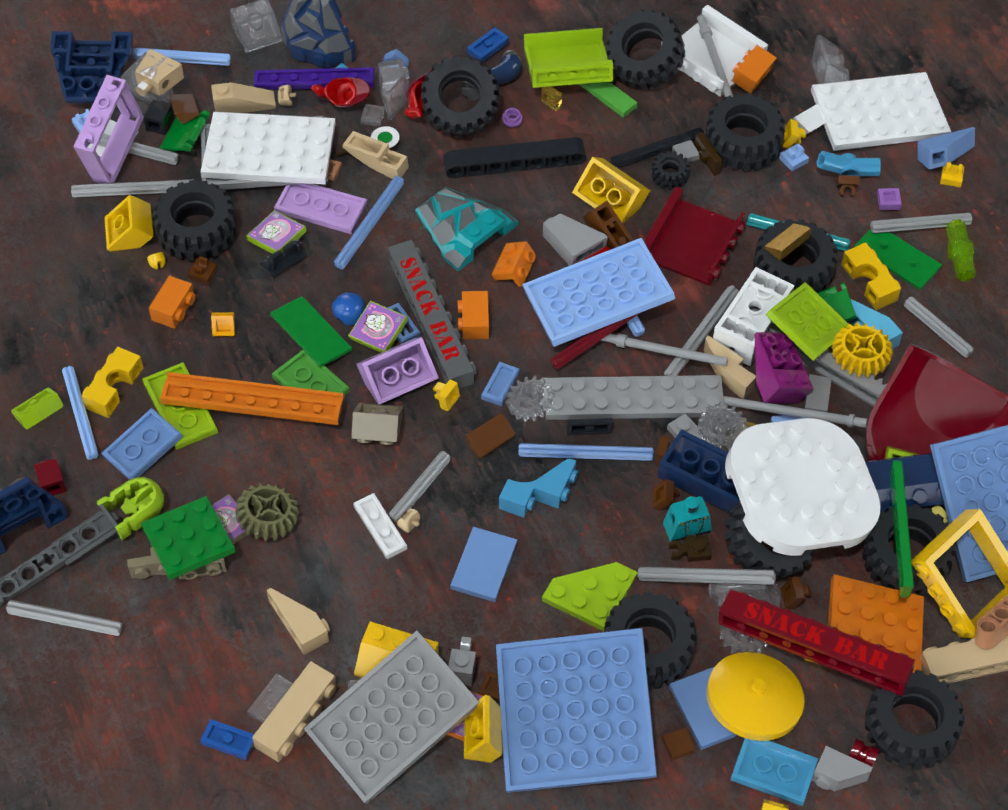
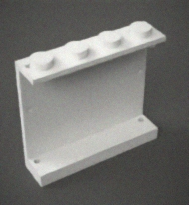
(731, 45)

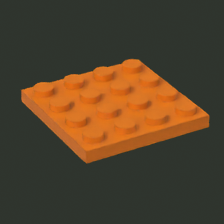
(878, 615)

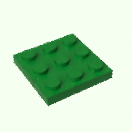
(188, 537)

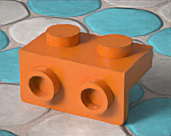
(514, 262)

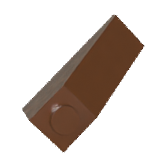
(606, 221)

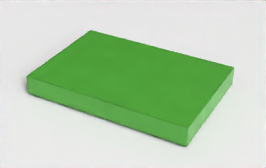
(306, 374)

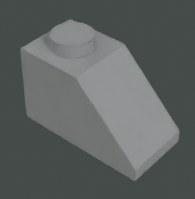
(839, 771)

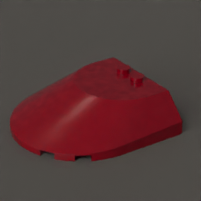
(931, 404)

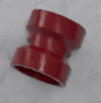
(864, 753)

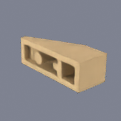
(241, 98)
(300, 621)

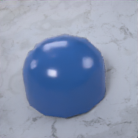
(348, 308)

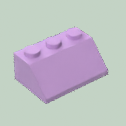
(397, 370)

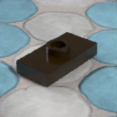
(708, 153)

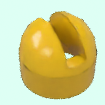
(155, 259)

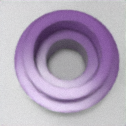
(512, 117)

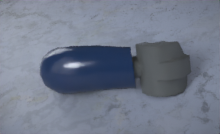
(504, 72)

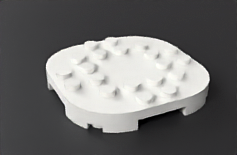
(802, 485)

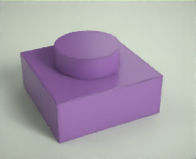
(889, 199)

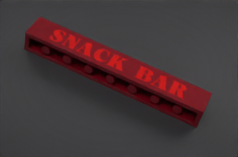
(816, 642)

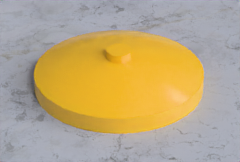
(755, 696)

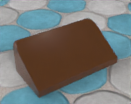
(184, 107)
(489, 436)

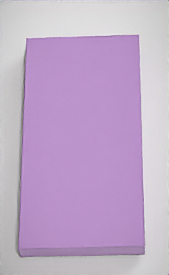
(321, 206)

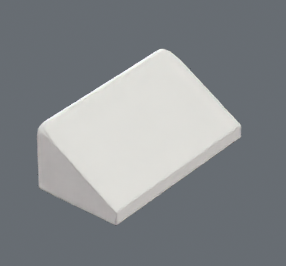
(810, 119)

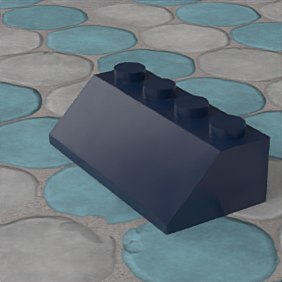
(699, 470)
(919, 480)

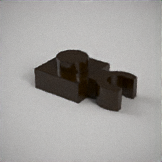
(695, 548)

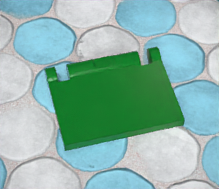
(183, 136)
(839, 301)

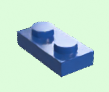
(488, 44)
(228, 739)

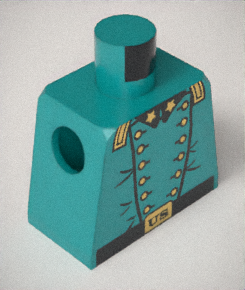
(687, 519)

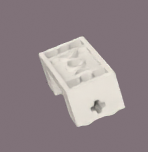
(740, 324)

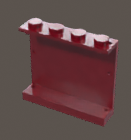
(692, 239)

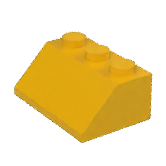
(606, 182)
(378, 644)

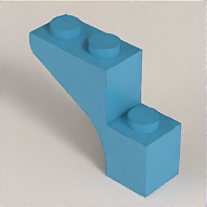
(548, 489)

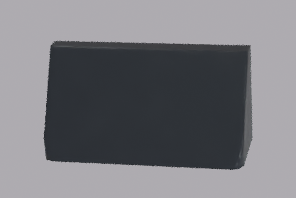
(589, 426)

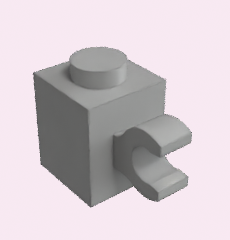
(463, 662)

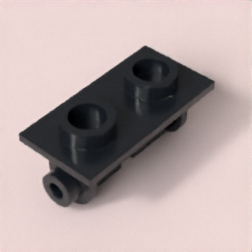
(281, 261)

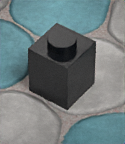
(158, 117)

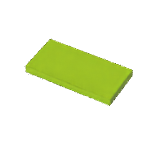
(191, 422)

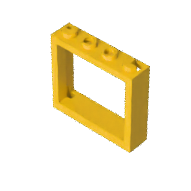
(994, 551)

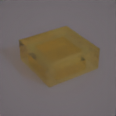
(551, 98)

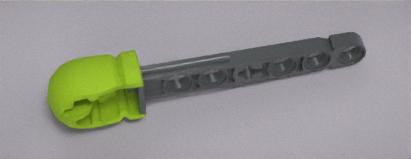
(148, 500)

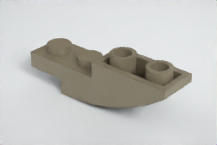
(150, 565)

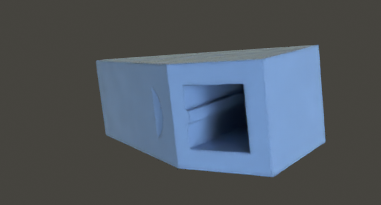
(945, 148)

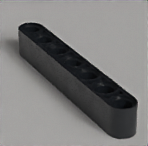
(514, 157)

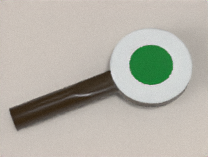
(385, 134)

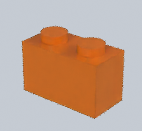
(753, 68)
(172, 302)
(474, 315)

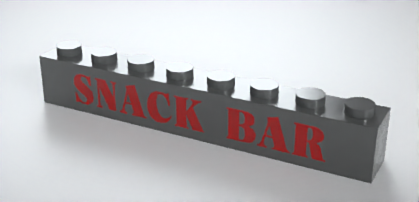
(430, 314)

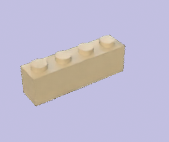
(964, 660)
(294, 712)

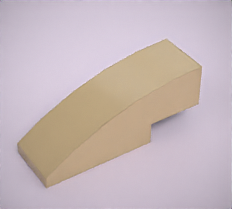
(376, 155)
(732, 375)

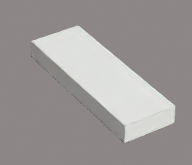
(380, 526)

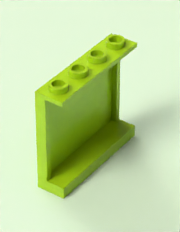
(567, 58)

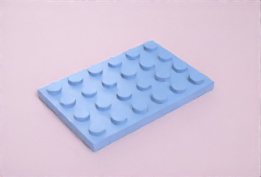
(598, 292)

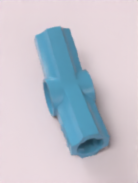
(848, 164)

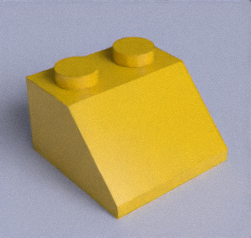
(129, 225)
(483, 732)

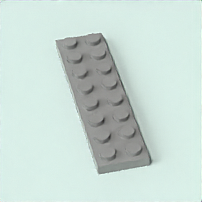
(634, 397)

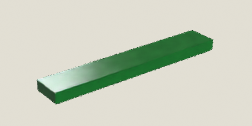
(901, 529)

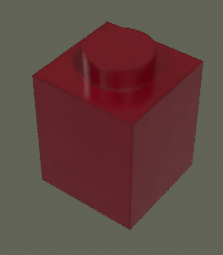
(50, 476)

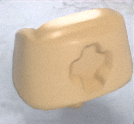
(285, 95)
(409, 520)

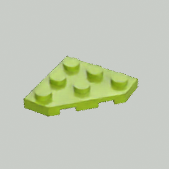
(590, 592)

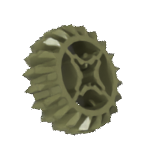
(268, 518)

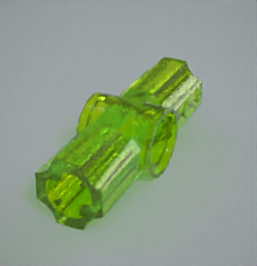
(960, 250)

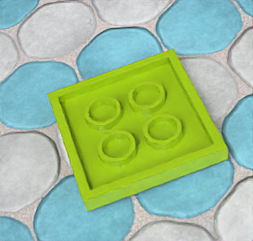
(807, 320)

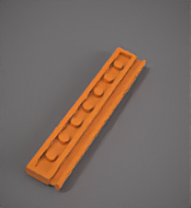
(252, 398)

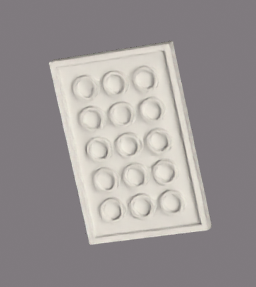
(880, 111)
(268, 148)

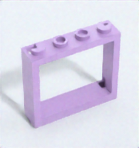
(112, 93)

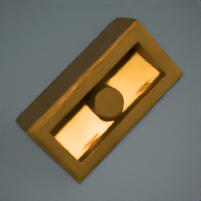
(788, 241)

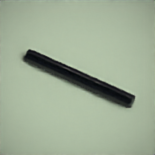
(653, 148)

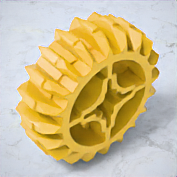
(862, 346)

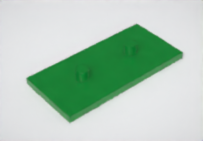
(902, 258)
(311, 331)

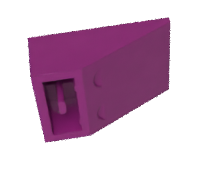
(780, 369)

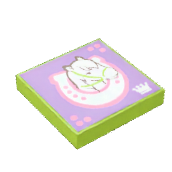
(275, 232)
(378, 327)

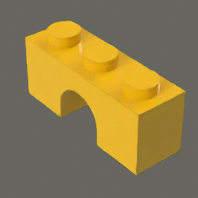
(864, 262)
(119, 367)

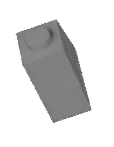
(572, 239)

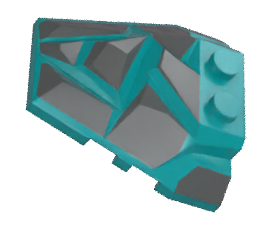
(461, 224)

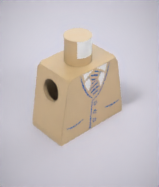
(157, 73)

